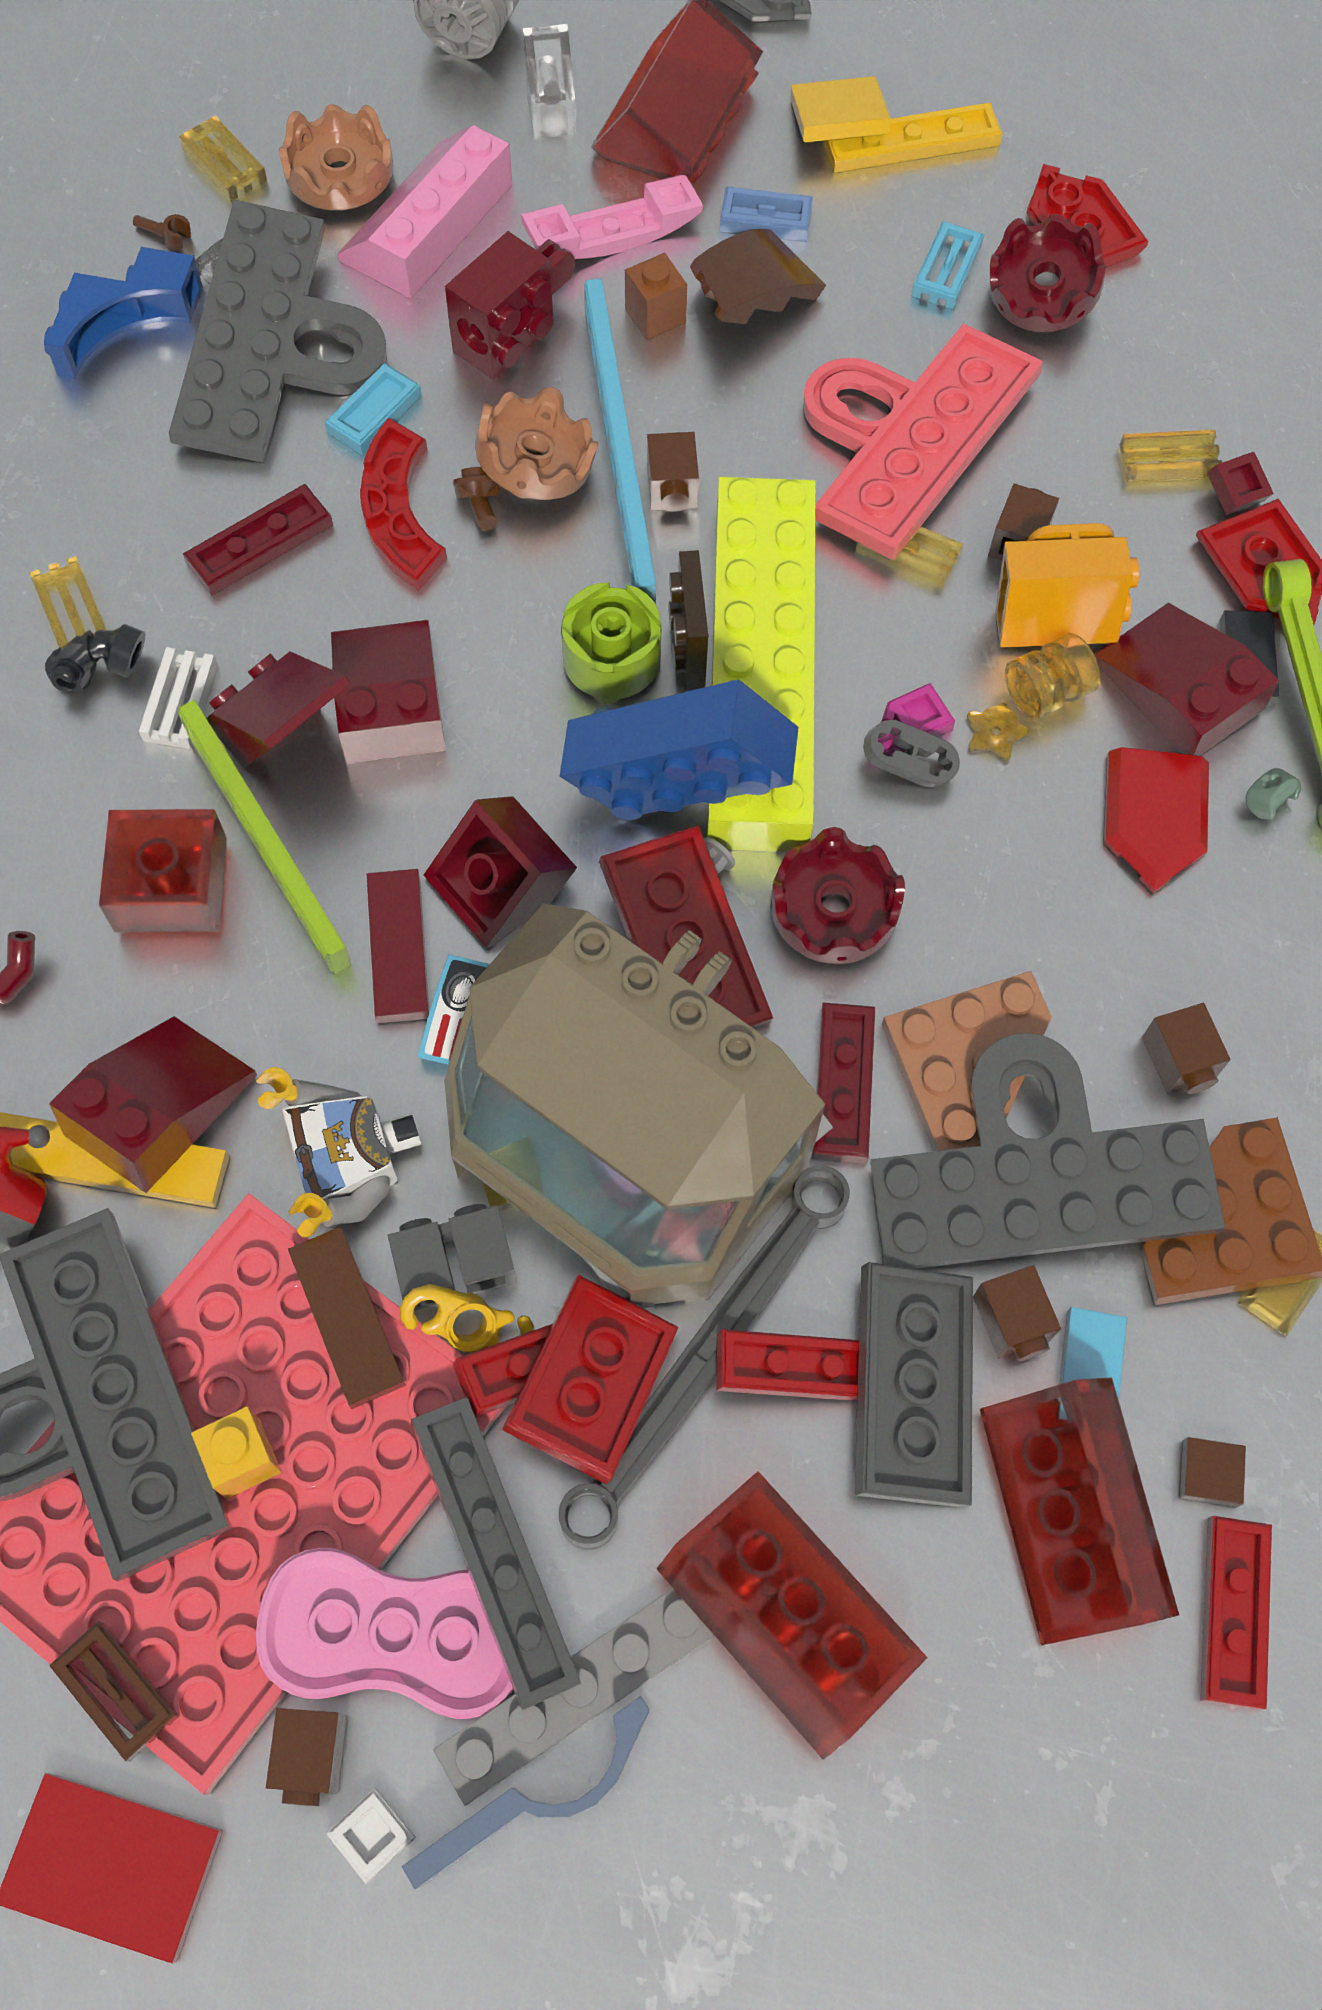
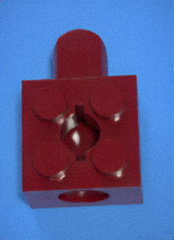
(505, 301)

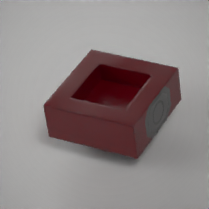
(1240, 483)

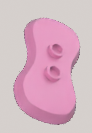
(348, 1627)

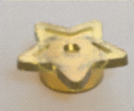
(998, 718)

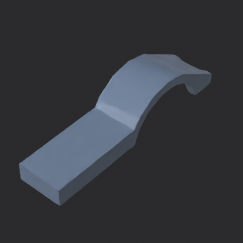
(514, 1804)

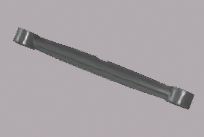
(698, 1361)

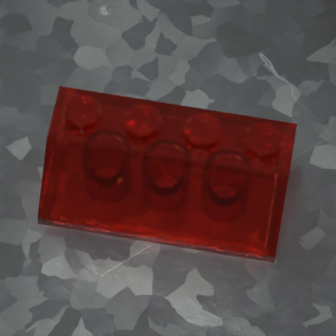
(1078, 1511)

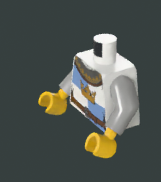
(337, 1148)

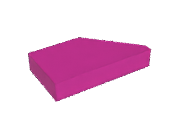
(921, 710)

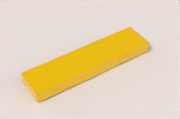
(919, 138)

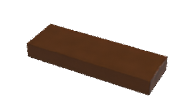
(346, 1318)

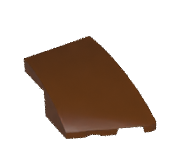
(752, 274)

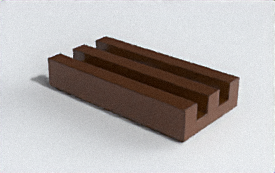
(147, 1730)

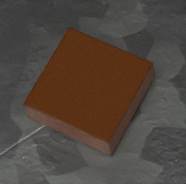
(1212, 1472)

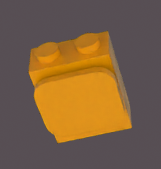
(1065, 584)

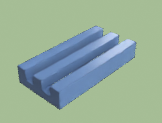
(766, 213)

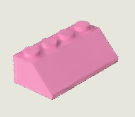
(431, 211)

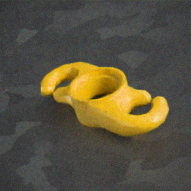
(450, 1305)

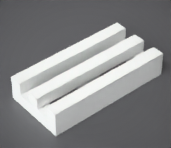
(170, 662)

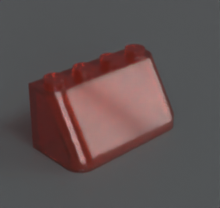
(681, 95)

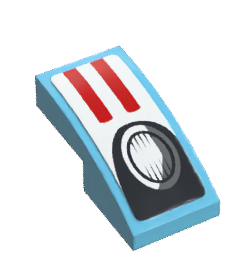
(449, 1008)

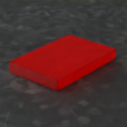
(591, 1379)
(109, 1867)

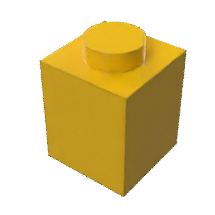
(236, 1452)

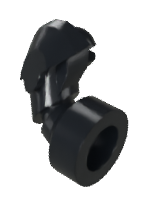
(75, 663)

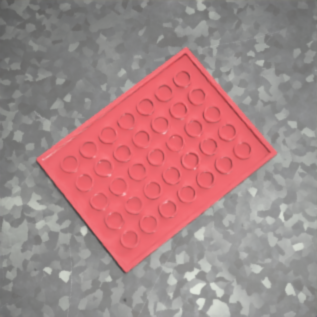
(347, 1483)

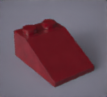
(1188, 678)
(392, 692)
(272, 704)
(150, 1100)

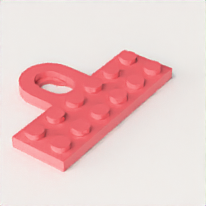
(925, 440)

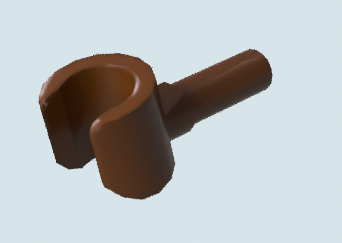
(170, 229)

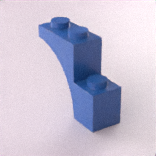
(95, 308)

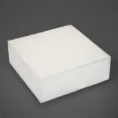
(370, 1835)

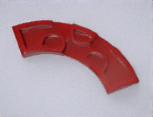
(387, 506)

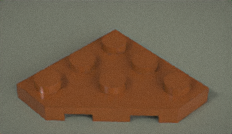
(1264, 1218)

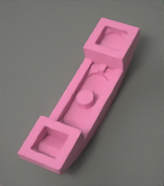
(618, 227)

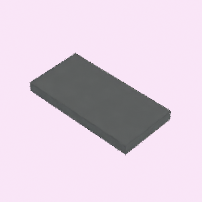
(915, 1386)

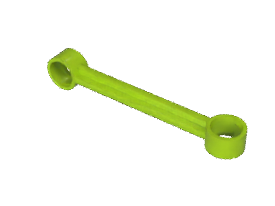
(1288, 593)

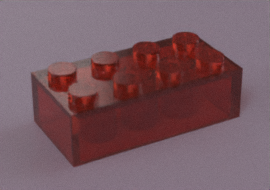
(791, 1614)

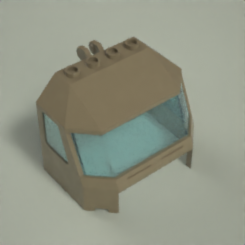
(626, 1105)

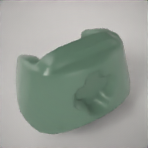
(1271, 792)

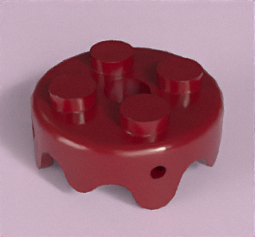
(1051, 247)
(841, 867)

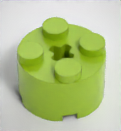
(611, 641)

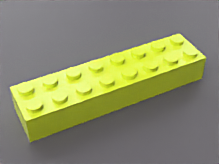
(767, 643)

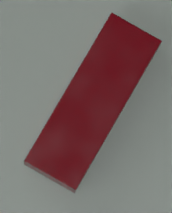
(258, 539)
(397, 946)
(845, 1081)

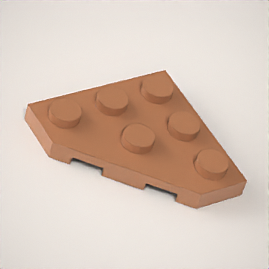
(945, 1039)

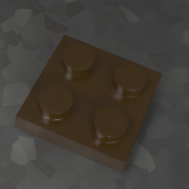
(689, 620)

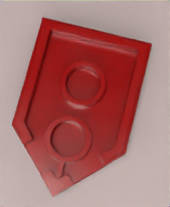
(1086, 203)
(1250, 542)
(1156, 811)

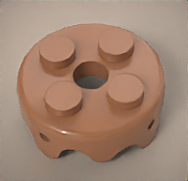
(334, 138)
(543, 429)

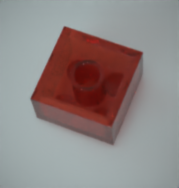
(163, 870)

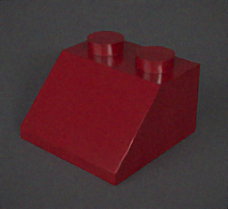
(498, 868)

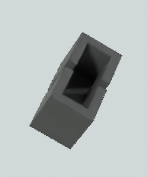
(479, 1244)

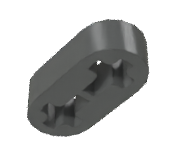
(916, 743)

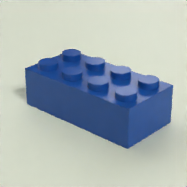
(680, 751)

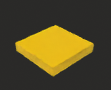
(840, 109)

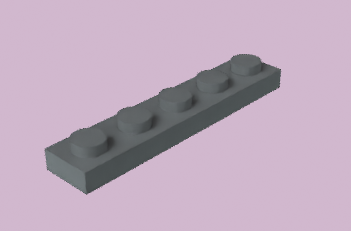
(495, 1554)

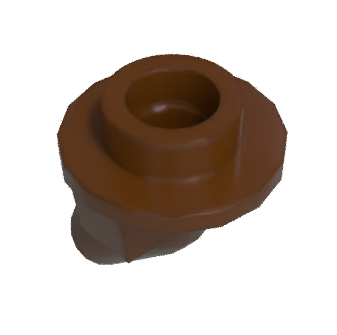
(478, 488)

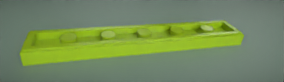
(264, 838)

